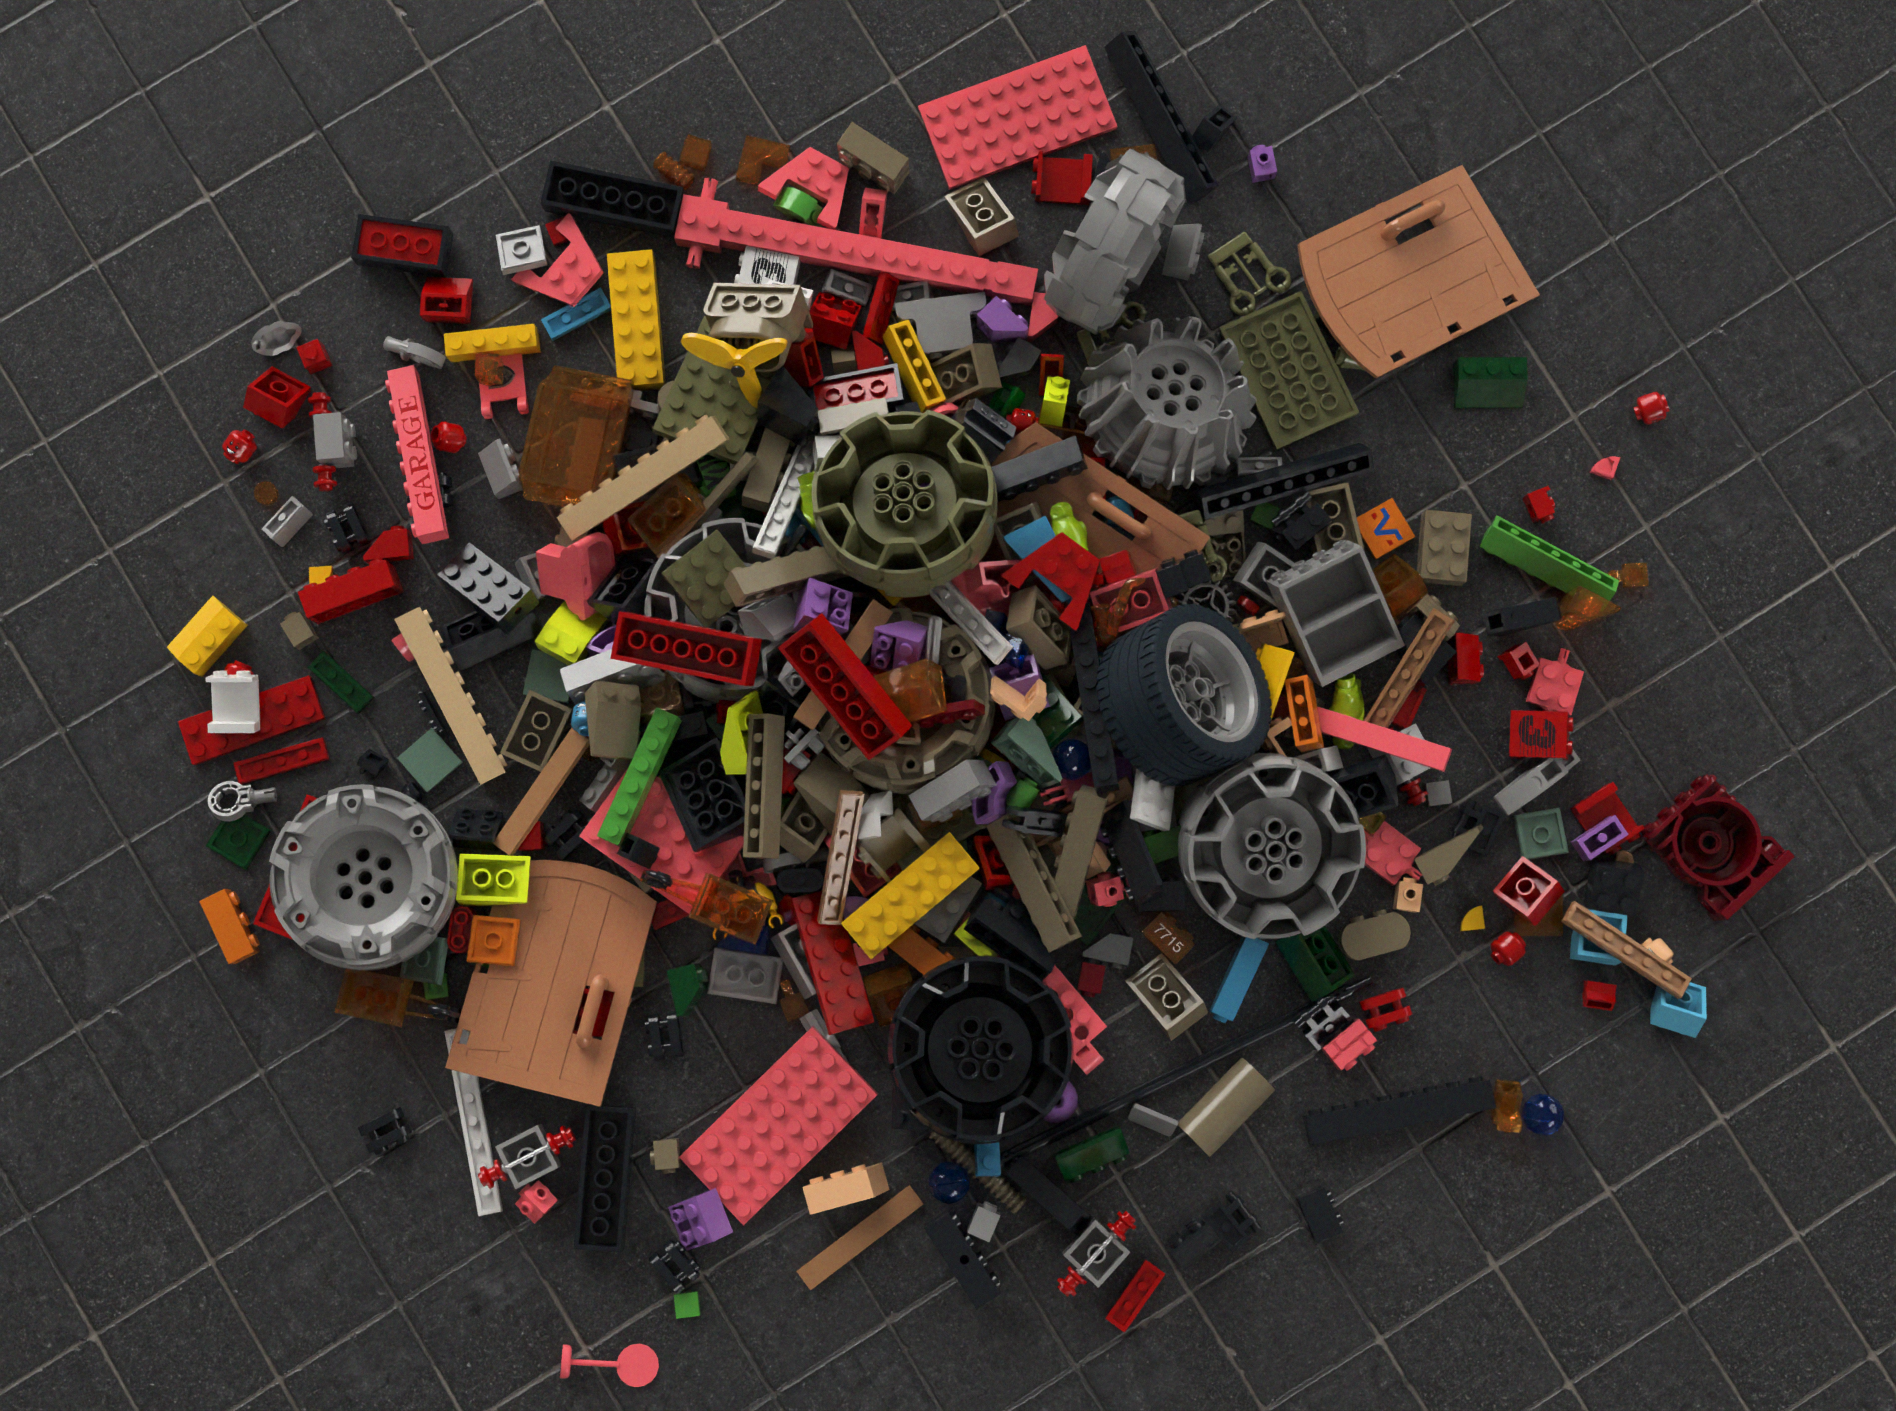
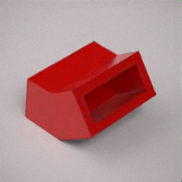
(1117, 567)
(1599, 995)

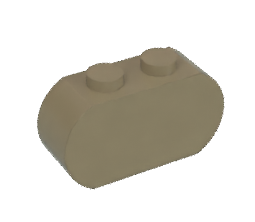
(1374, 935)

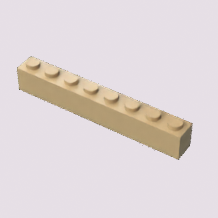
(643, 477)
(450, 695)

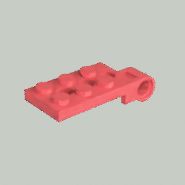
(1083, 1052)

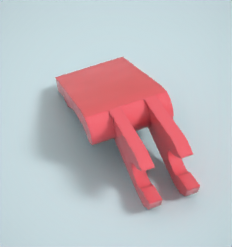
(1068, 787)

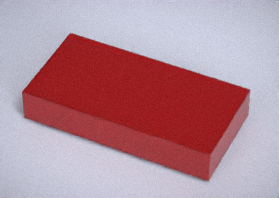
(1409, 709)

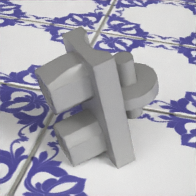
(796, 756)

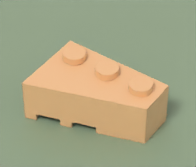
(845, 1188)

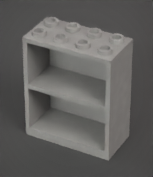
(1335, 612)

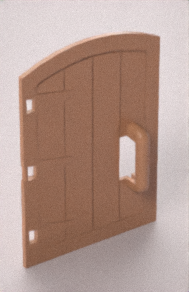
(1405, 295)
(1155, 540)
(521, 1019)

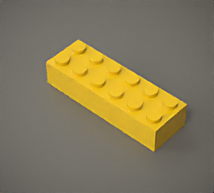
(636, 318)
(910, 895)

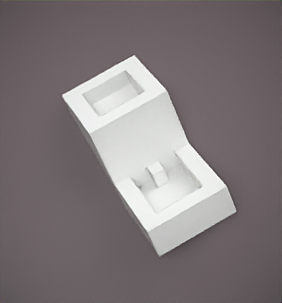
(876, 806)

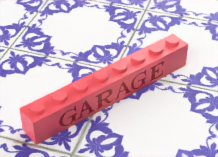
(417, 455)

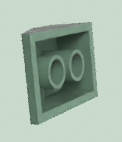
(1027, 749)

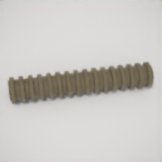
(995, 1183)

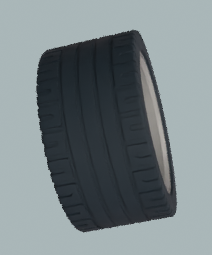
(1184, 695)

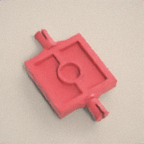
(1555, 684)
(1391, 854)

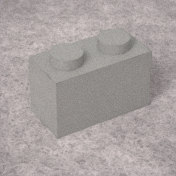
(984, 1221)

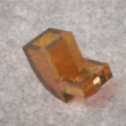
(1508, 1101)

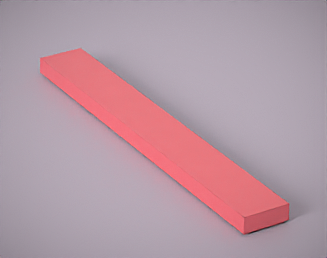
(1376, 737)

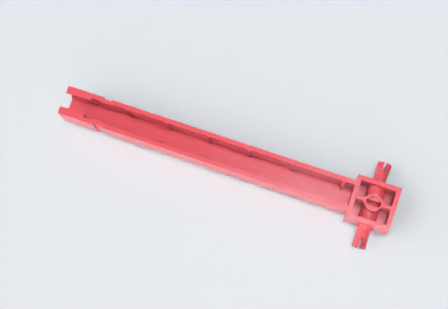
(712, 225)

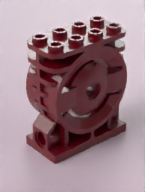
(1708, 797)

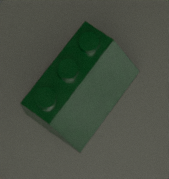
(1490, 382)
(1316, 962)
(687, 986)
(1092, 1154)

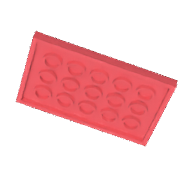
(661, 827)

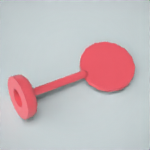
(635, 1364)

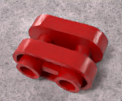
(460, 929)
(1379, 1021)

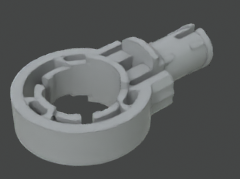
(414, 351)
(245, 803)
(789, 861)

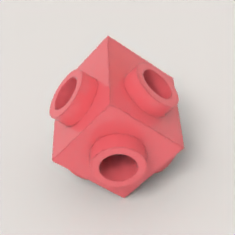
(1105, 889)
(535, 1201)

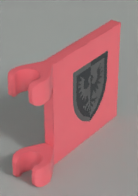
(512, 387)

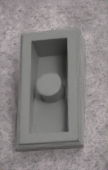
(846, 287)
(913, 292)

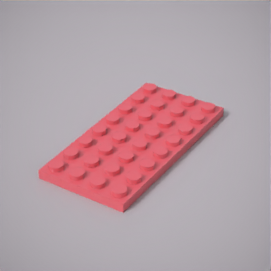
(1017, 117)
(778, 1125)

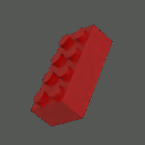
(350, 591)

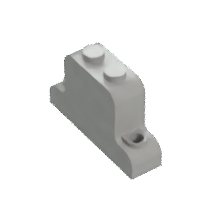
(942, 322)

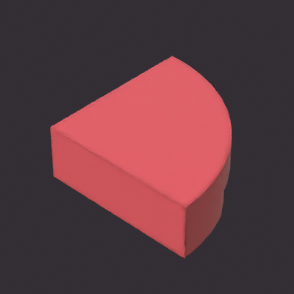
(1606, 467)

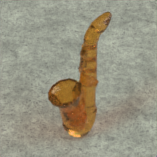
(1107, 623)

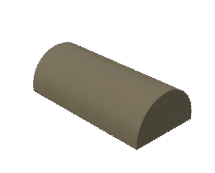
(1226, 1106)

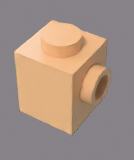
(1408, 895)

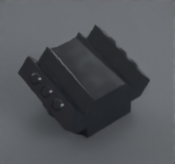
(985, 427)

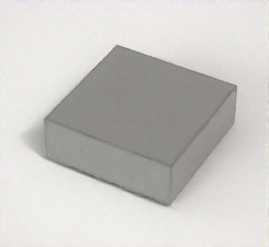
(1438, 793)

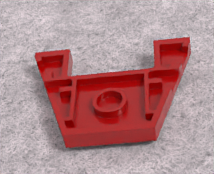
(1065, 566)

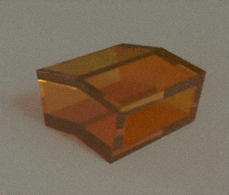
(695, 152)

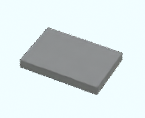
(745, 975)

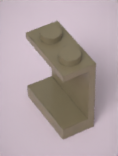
(896, 839)

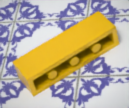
(501, 341)
(913, 365)

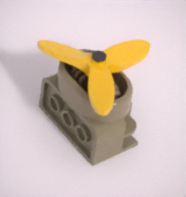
(750, 330)

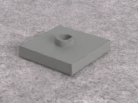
(521, 250)

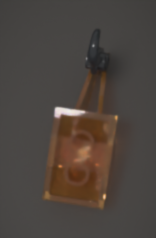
(719, 904)
(384, 999)

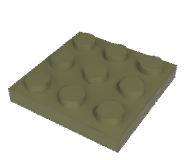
(701, 576)

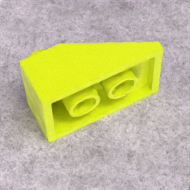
(567, 635)
(735, 734)
(492, 879)

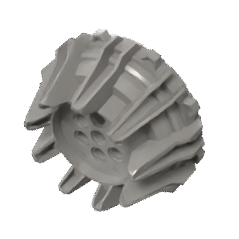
(1137, 430)

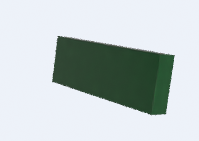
(340, 682)

